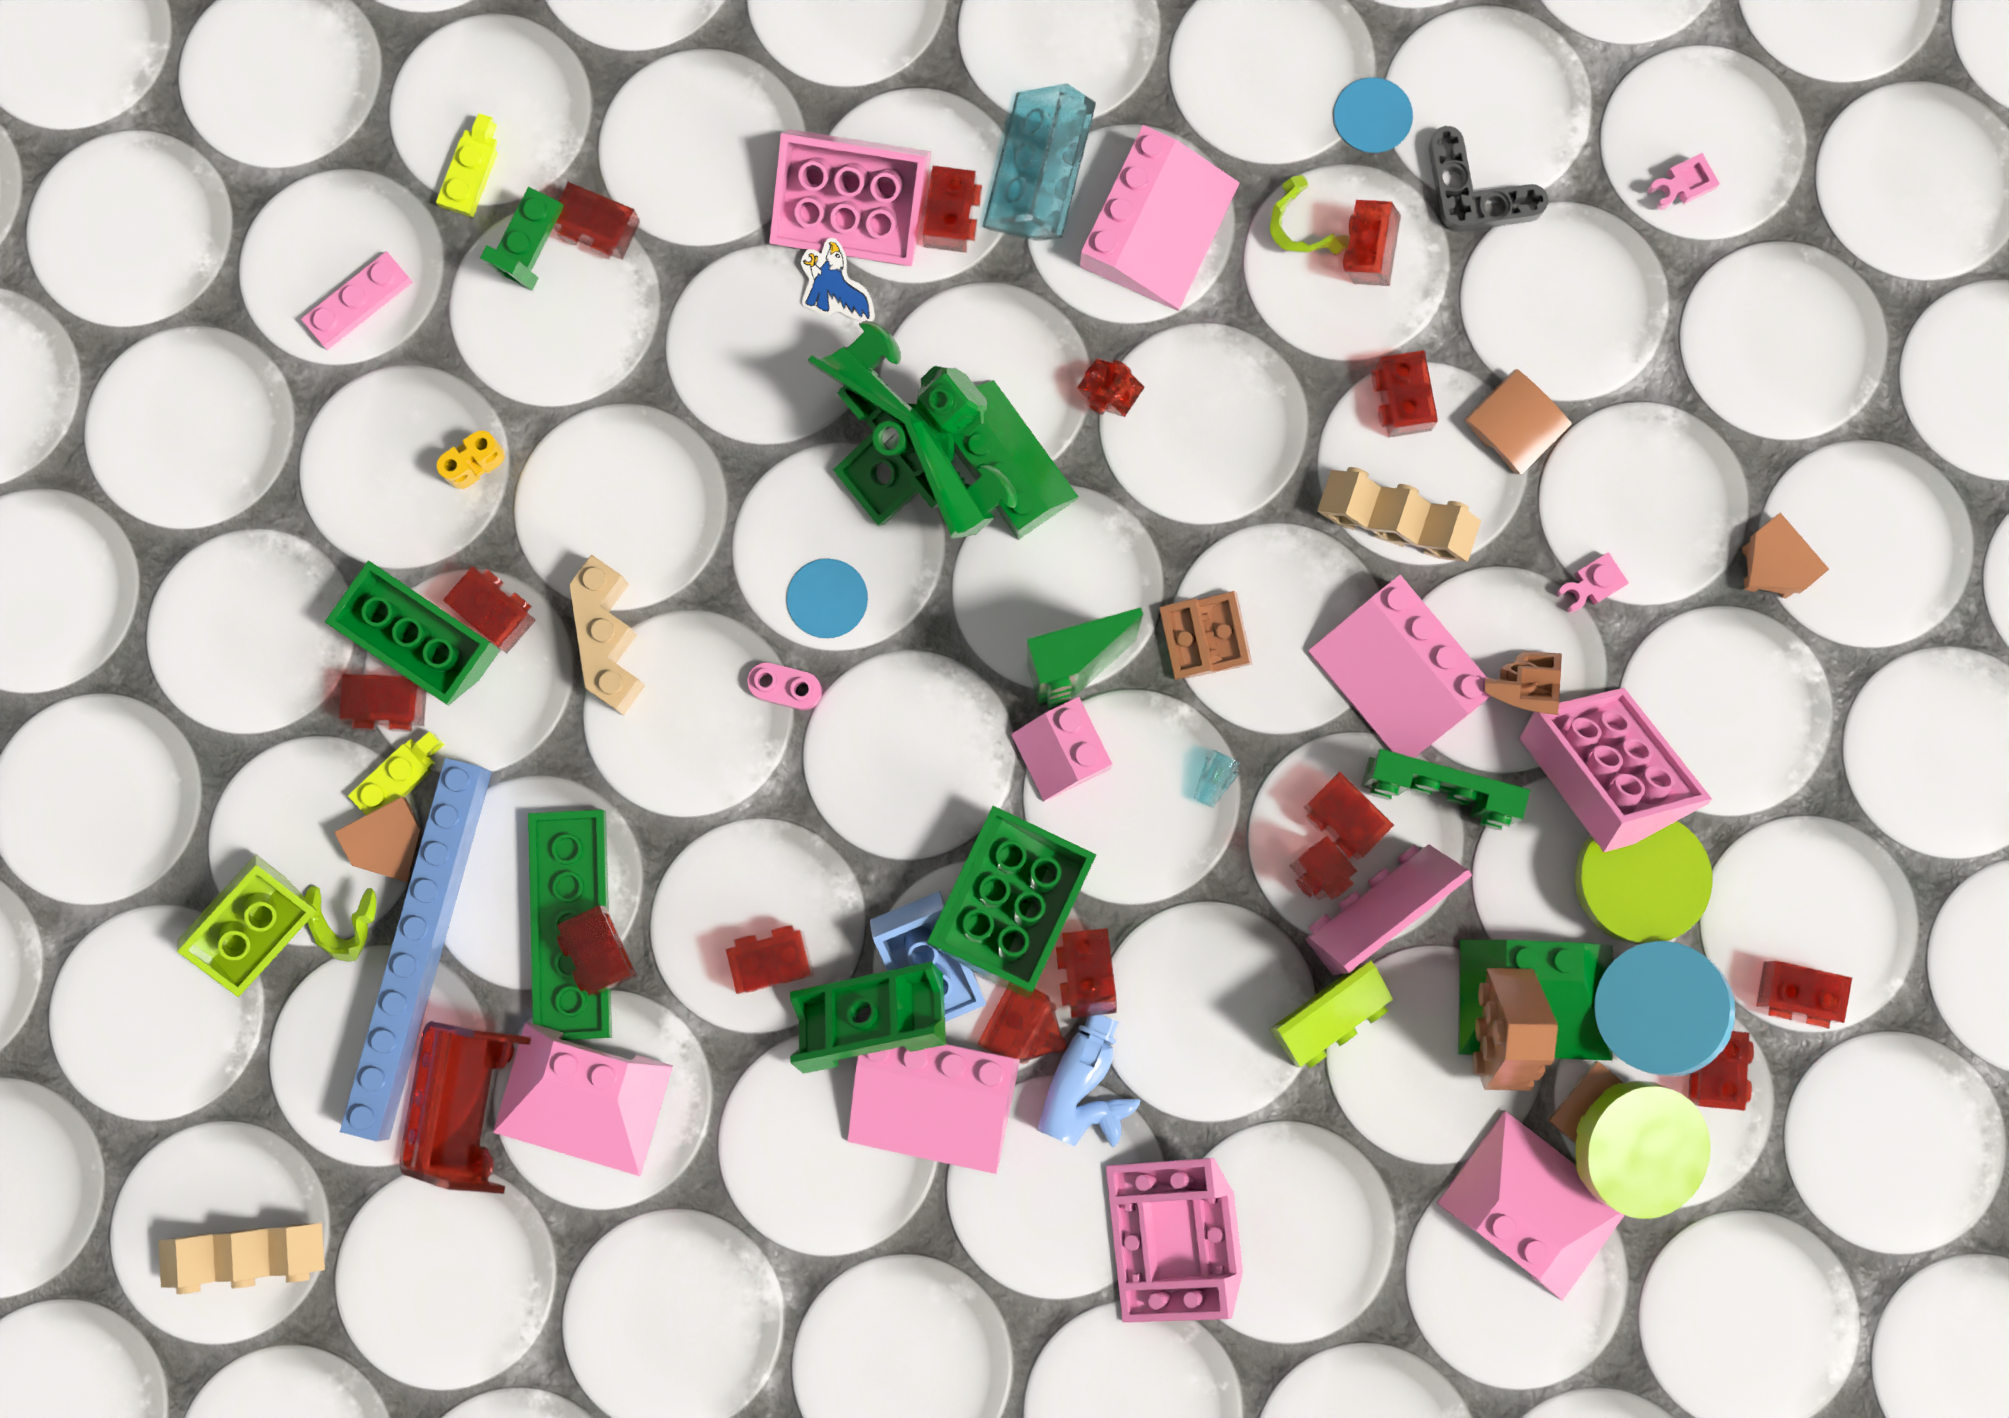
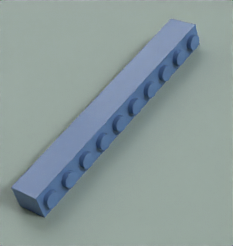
(416, 951)

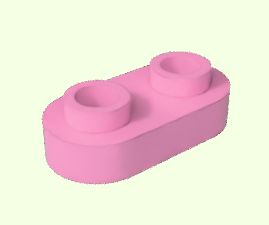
(784, 685)

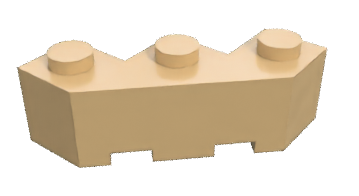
(1399, 515)
(602, 635)
(241, 1256)

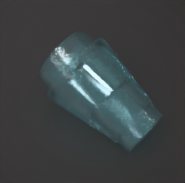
(1216, 777)

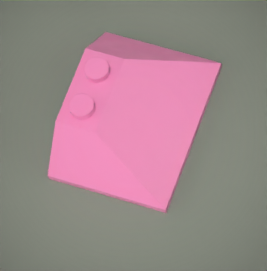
(582, 1100)
(1530, 1205)
(1174, 1240)

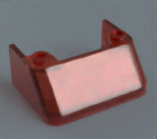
(450, 1106)

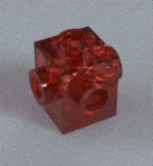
(1110, 387)

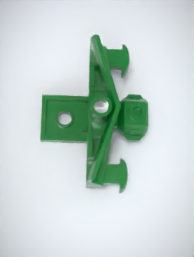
(913, 438)

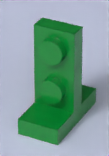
(524, 238)

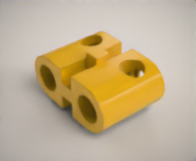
(474, 456)

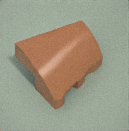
(1529, 682)

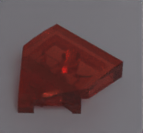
(1023, 1027)

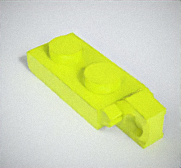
(469, 168)
(397, 774)

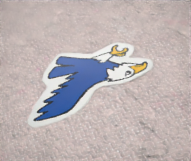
(830, 286)

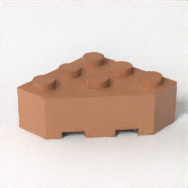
(1514, 1031)

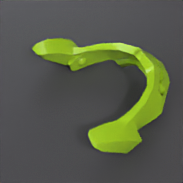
(1293, 188)
(328, 941)

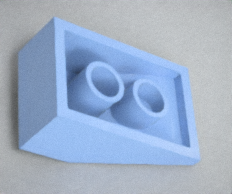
(902, 943)

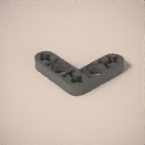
(1472, 201)

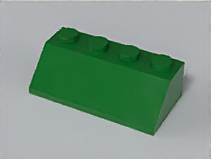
(1013, 449)
(411, 634)

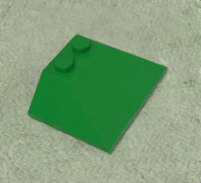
(1567, 976)

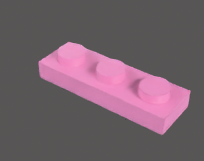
(356, 300)

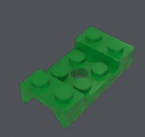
(1494, 801)
(904, 1013)

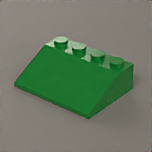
(1074, 656)
(1011, 901)

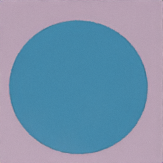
(1373, 115)
(827, 598)

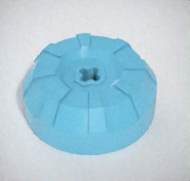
(1664, 1008)

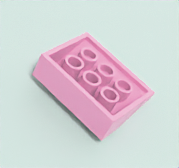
(850, 192)
(1158, 219)
(1401, 669)
(1613, 768)
(1385, 908)
(934, 1104)

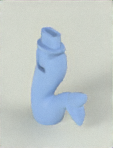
(1078, 1073)

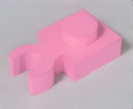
(1687, 180)
(1595, 580)

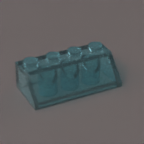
(1040, 163)

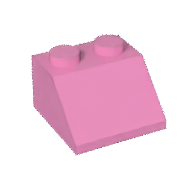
(1062, 749)

